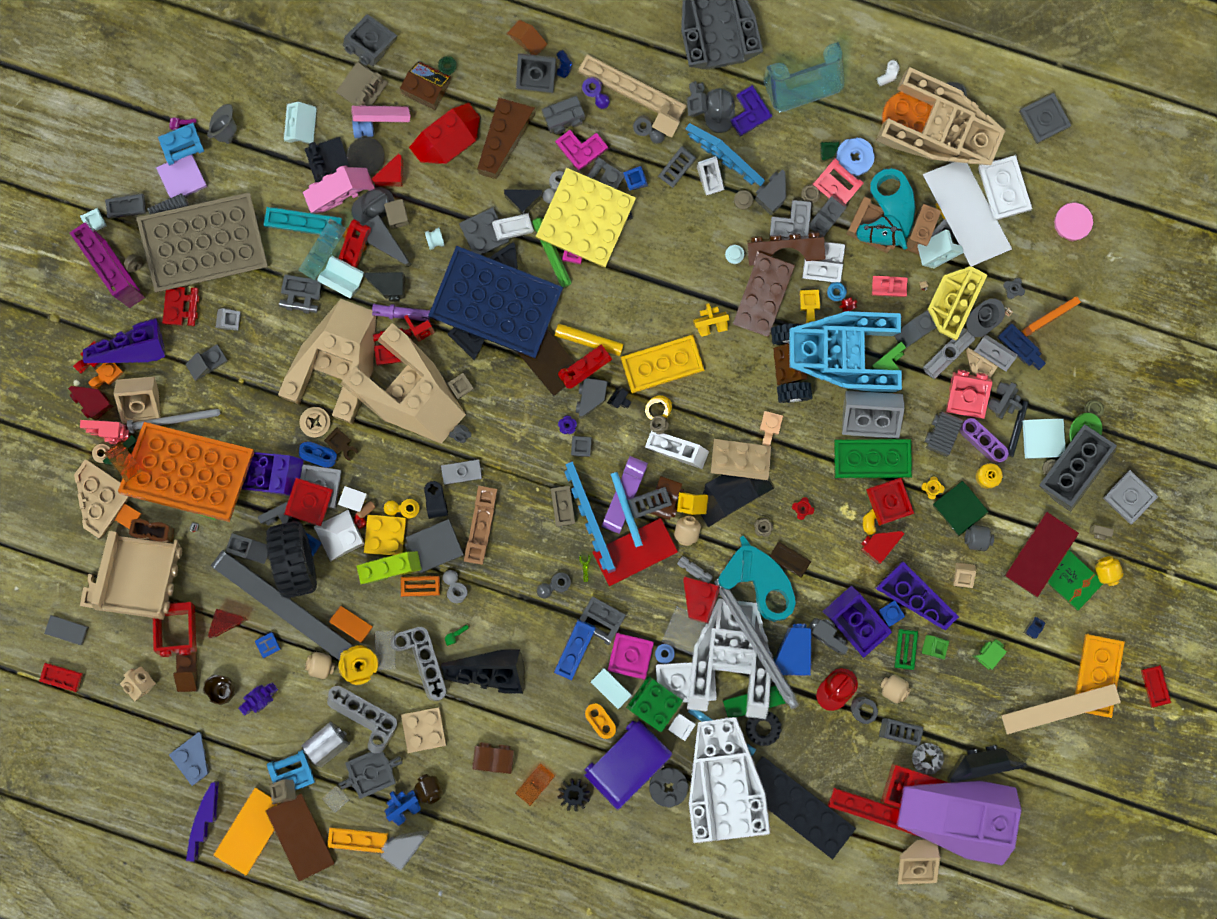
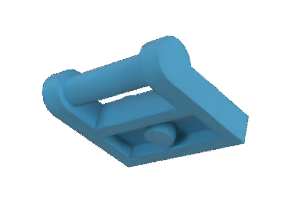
(179, 140)
(301, 776)

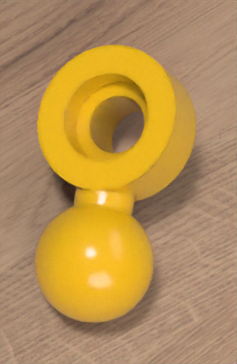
(392, 508)

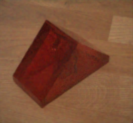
(223, 622)

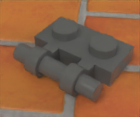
(300, 287)

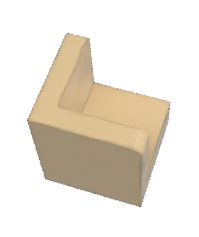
(666, 123)

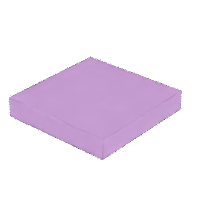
(181, 177)

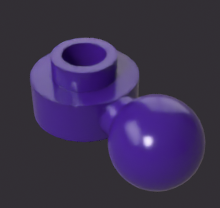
(602, 101)

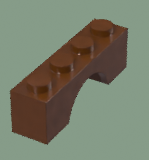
(810, 246)

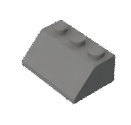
(872, 414)
(401, 849)

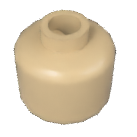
(687, 530)
(319, 665)
(895, 689)

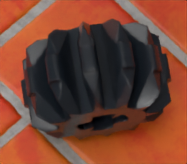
(575, 787)

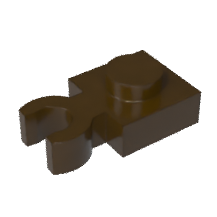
(339, 442)

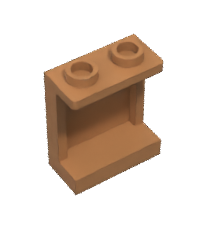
(867, 214)
(922, 228)

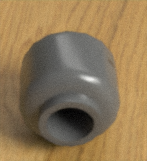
(979, 538)

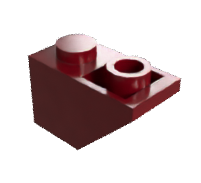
(92, 400)

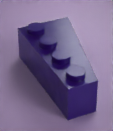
(914, 594)

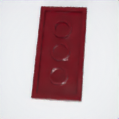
(1041, 554)

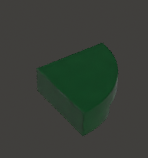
(828, 150)

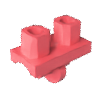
(889, 286)

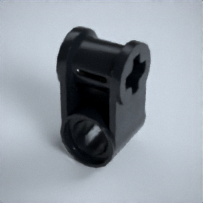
(435, 504)

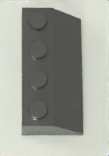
(1078, 467)

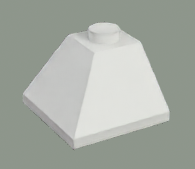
(339, 535)

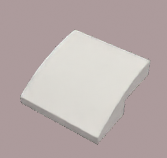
(828, 269)

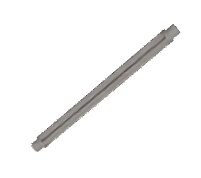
(758, 646)

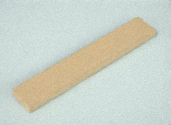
(630, 87)
(1060, 709)

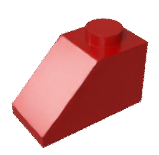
(880, 545)

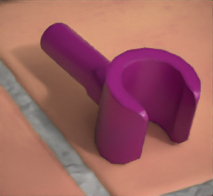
(175, 122)

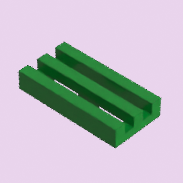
(898, 649)

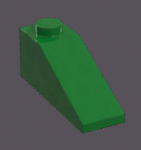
(737, 705)

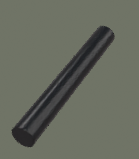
(1017, 429)

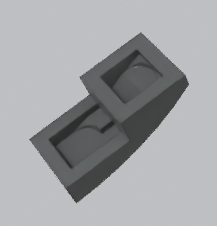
(828, 215)

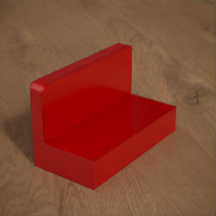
(421, 331)

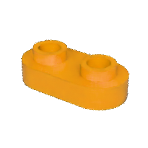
(600, 721)

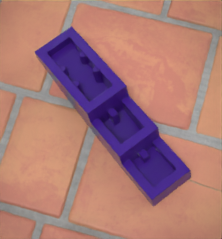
(206, 813)

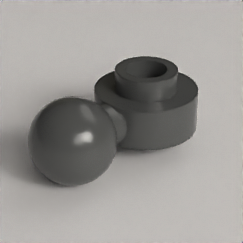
(656, 136)
(545, 590)

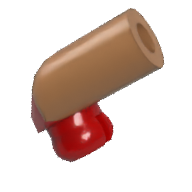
(359, 517)

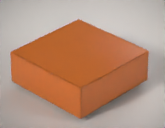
(126, 515)

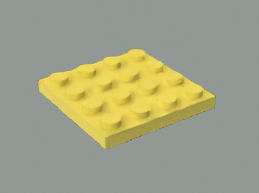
(585, 217)

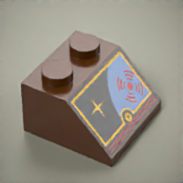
(425, 85)

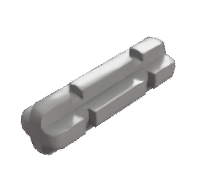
(695, 570)

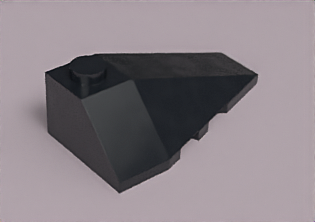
(494, 669)

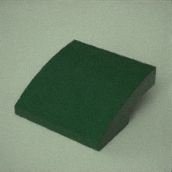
(960, 508)

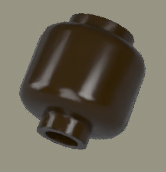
(428, 789)

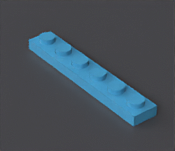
(592, 526)

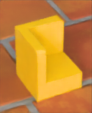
(692, 503)

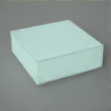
(94, 219)

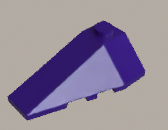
(135, 346)

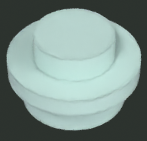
(734, 254)

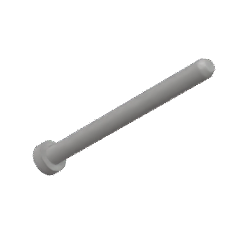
(173, 419)

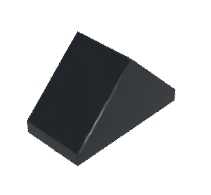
(523, 199)

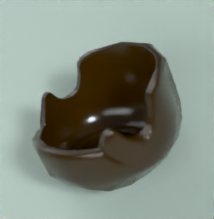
(219, 689)

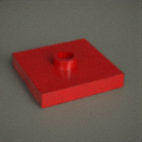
(890, 501)
(308, 502)

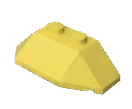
(955, 300)

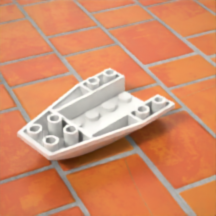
(725, 785)

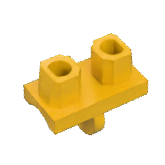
(720, 319)

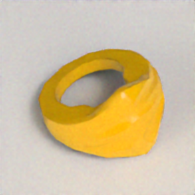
(665, 400)

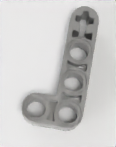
(423, 665)
(359, 716)

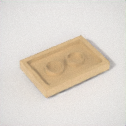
(740, 459)

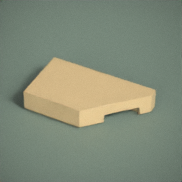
(979, 364)

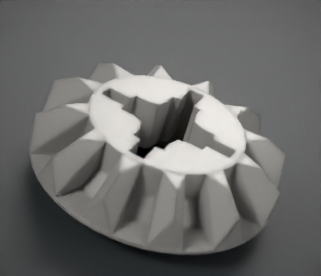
(919, 755)

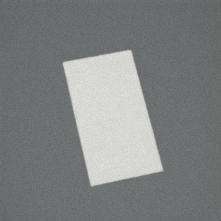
(967, 212)

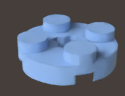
(855, 146)

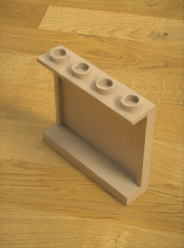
(136, 576)

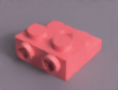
(969, 394)
(110, 431)

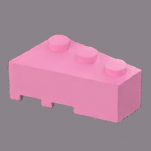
(336, 188)

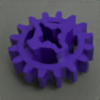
(258, 698)

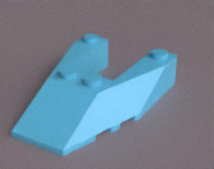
(836, 350)

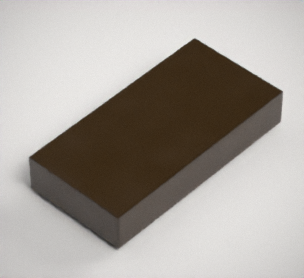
(790, 559)

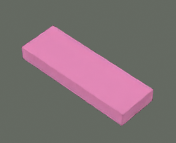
(380, 114)

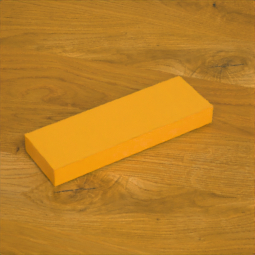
(356, 840)

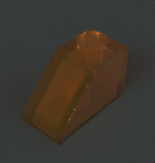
(123, 461)

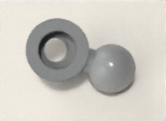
(549, 193)
(450, 578)

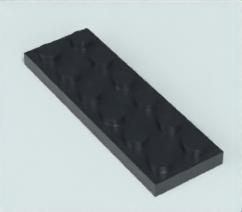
(803, 810)

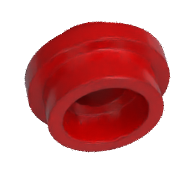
(848, 304)

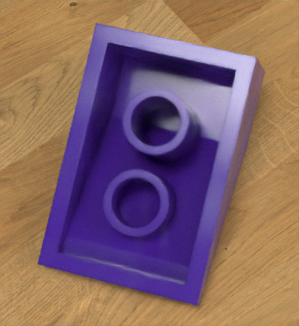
(857, 621)

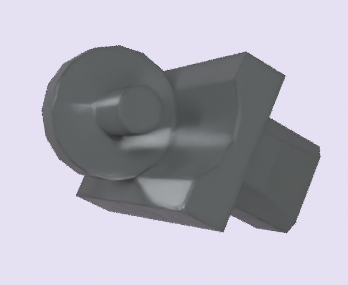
(1008, 393)

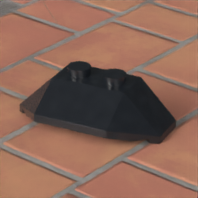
(730, 494)
(984, 763)

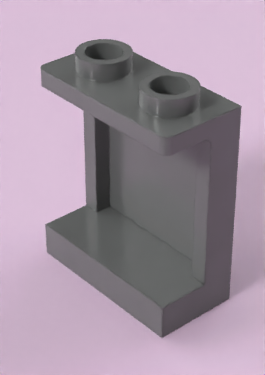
(435, 545)

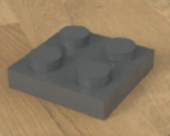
(1045, 118)
(480, 232)

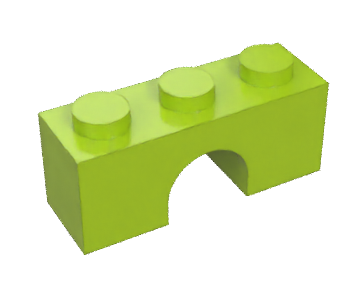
(389, 567)

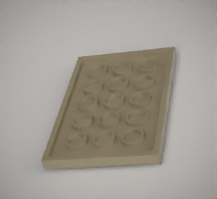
(202, 242)

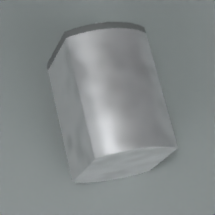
(326, 744)

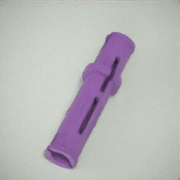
(399, 312)

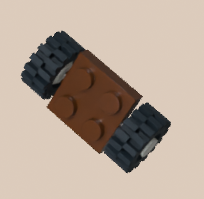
(787, 378)

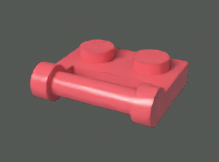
(830, 185)

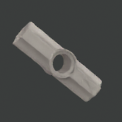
(941, 361)

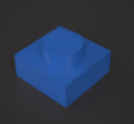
(891, 613)

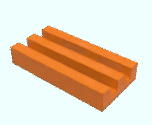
(421, 578)

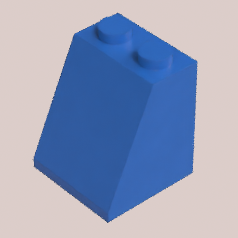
(795, 651)

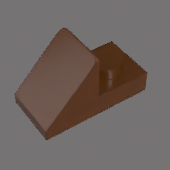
(186, 672)

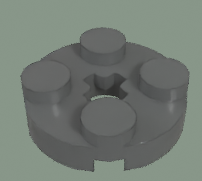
(679, 785)

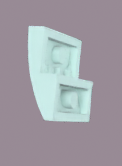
(1043, 438)

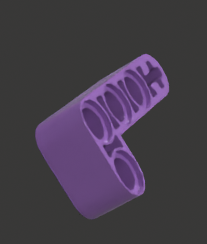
(630, 481)

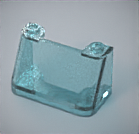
(807, 85)

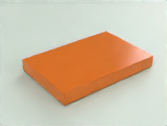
(1051, 316)

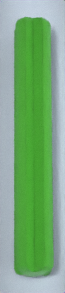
(554, 258)

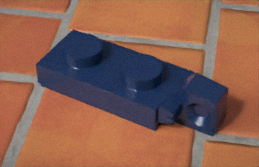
(1022, 346)

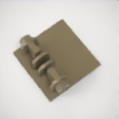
(361, 86)

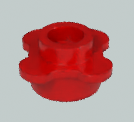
(802, 513)

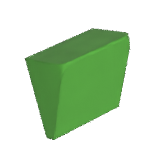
(935, 647)

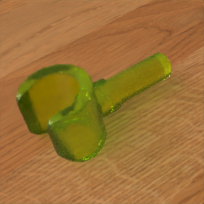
(585, 567)

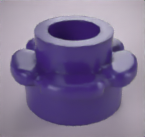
(567, 420)

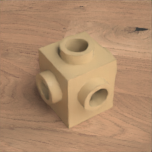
(137, 683)

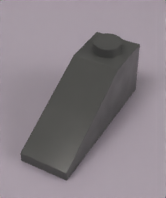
(384, 241)

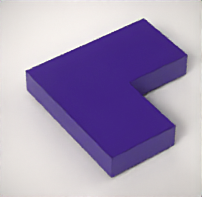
(754, 114)

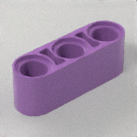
(993, 442)

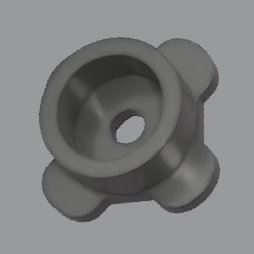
(1009, 288)
(460, 433)

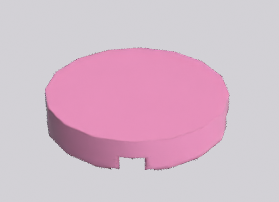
(1073, 221)

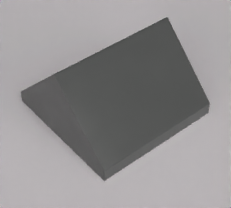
(536, 73)

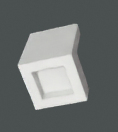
(352, 499)
(681, 727)

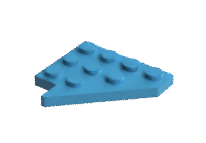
(719, 149)

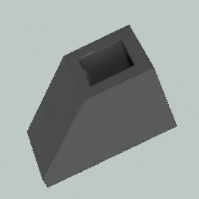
(773, 194)
(592, 397)

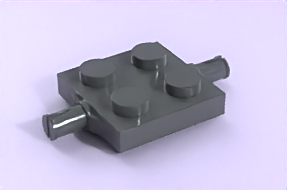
(370, 773)

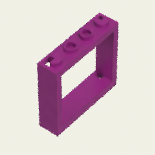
(107, 265)

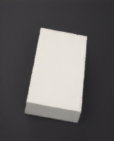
(512, 227)

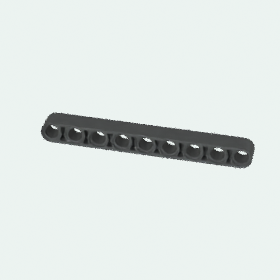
(283, 607)

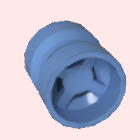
(363, 129)

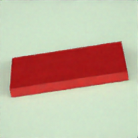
(631, 559)

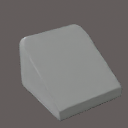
(227, 319)

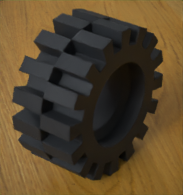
(768, 739)

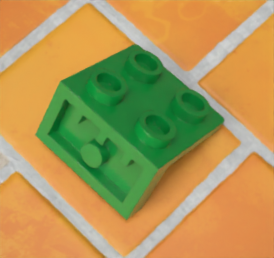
(654, 704)

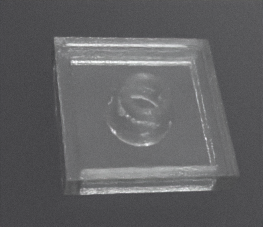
(682, 631)

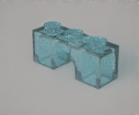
(322, 249)

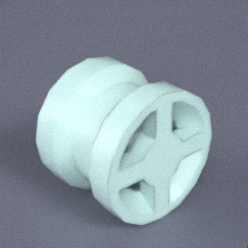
(434, 238)

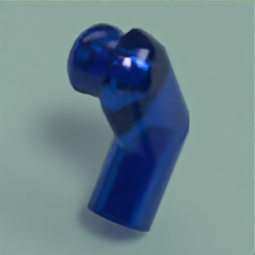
(565, 66)

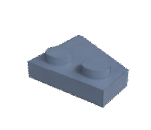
(191, 759)

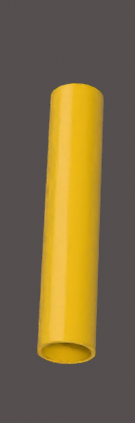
(588, 339)

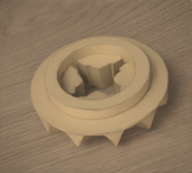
(316, 431)

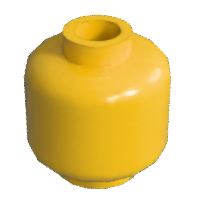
(995, 476)
(1109, 570)

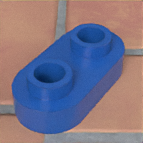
(317, 454)

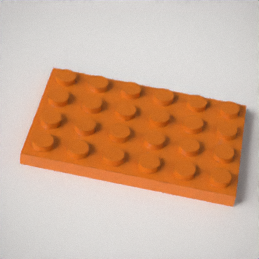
(188, 471)

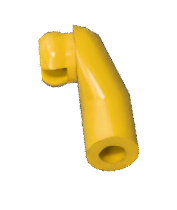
(869, 523)

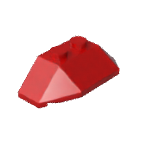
(447, 136)

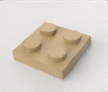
(423, 730)

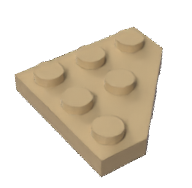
(98, 498)

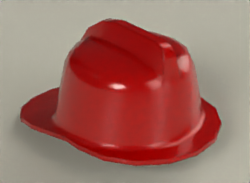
(837, 689)

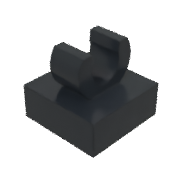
(618, 399)

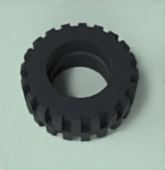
(291, 559)

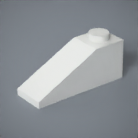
(677, 449)

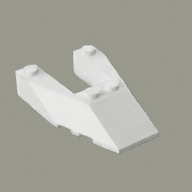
(726, 648)

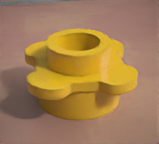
(933, 482)

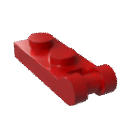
(354, 244)
(584, 367)

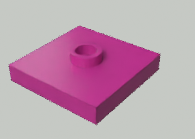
(630, 656)

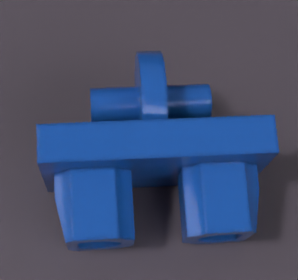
(399, 804)

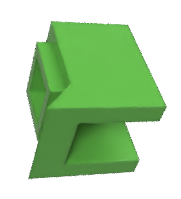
(990, 654)

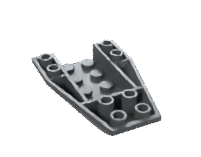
(719, 33)

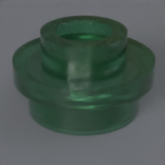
(447, 60)

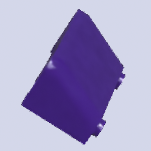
(628, 764)

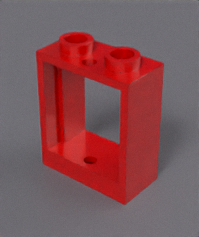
(176, 609)

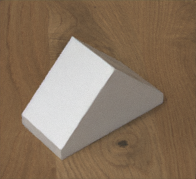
(710, 175)

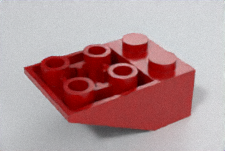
(901, 777)

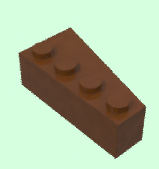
(505, 131)

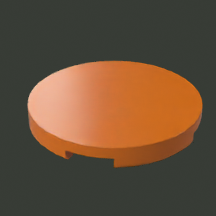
(907, 111)

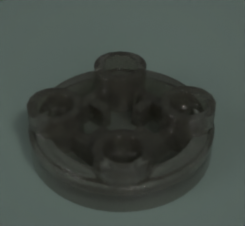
(366, 153)

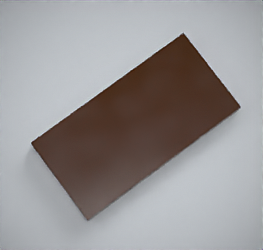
(300, 837)

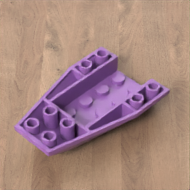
(964, 817)

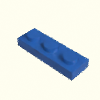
(574, 649)

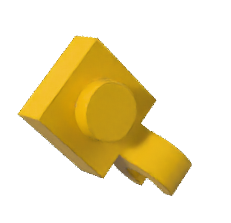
(809, 302)

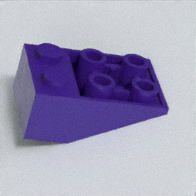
(272, 473)

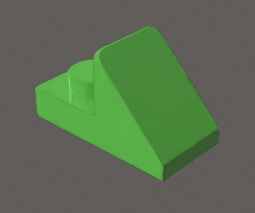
(886, 362)

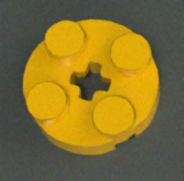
(365, 671)

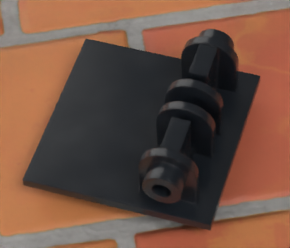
(326, 157)

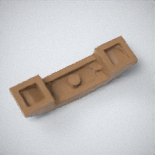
(480, 525)

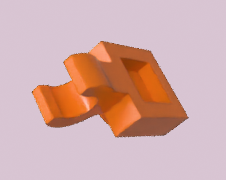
(107, 373)

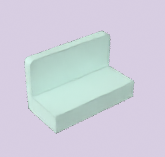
(300, 123)
(939, 250)
(341, 277)
(611, 688)

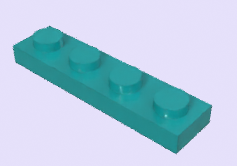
(297, 221)

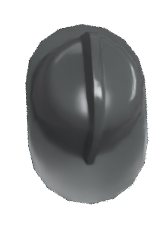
(719, 110)
(222, 125)
(371, 204)
(985, 317)

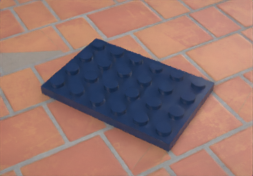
(495, 302)

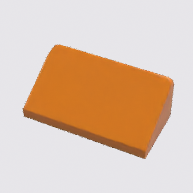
(351, 624)

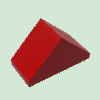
(390, 174)

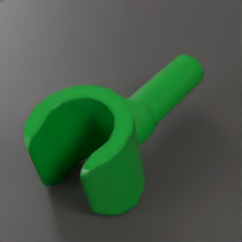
(450, 638)

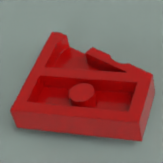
(700, 599)

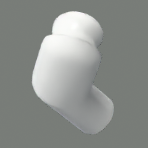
(891, 73)

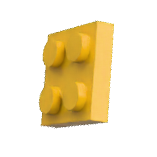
(384, 535)

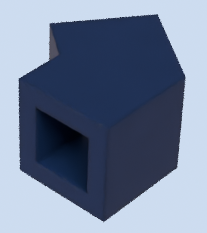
(1034, 628)

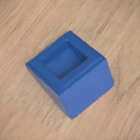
(635, 178)

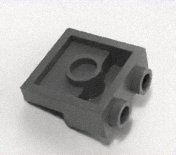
(369, 40)
(824, 632)

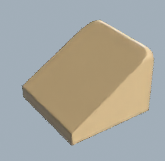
(964, 575)

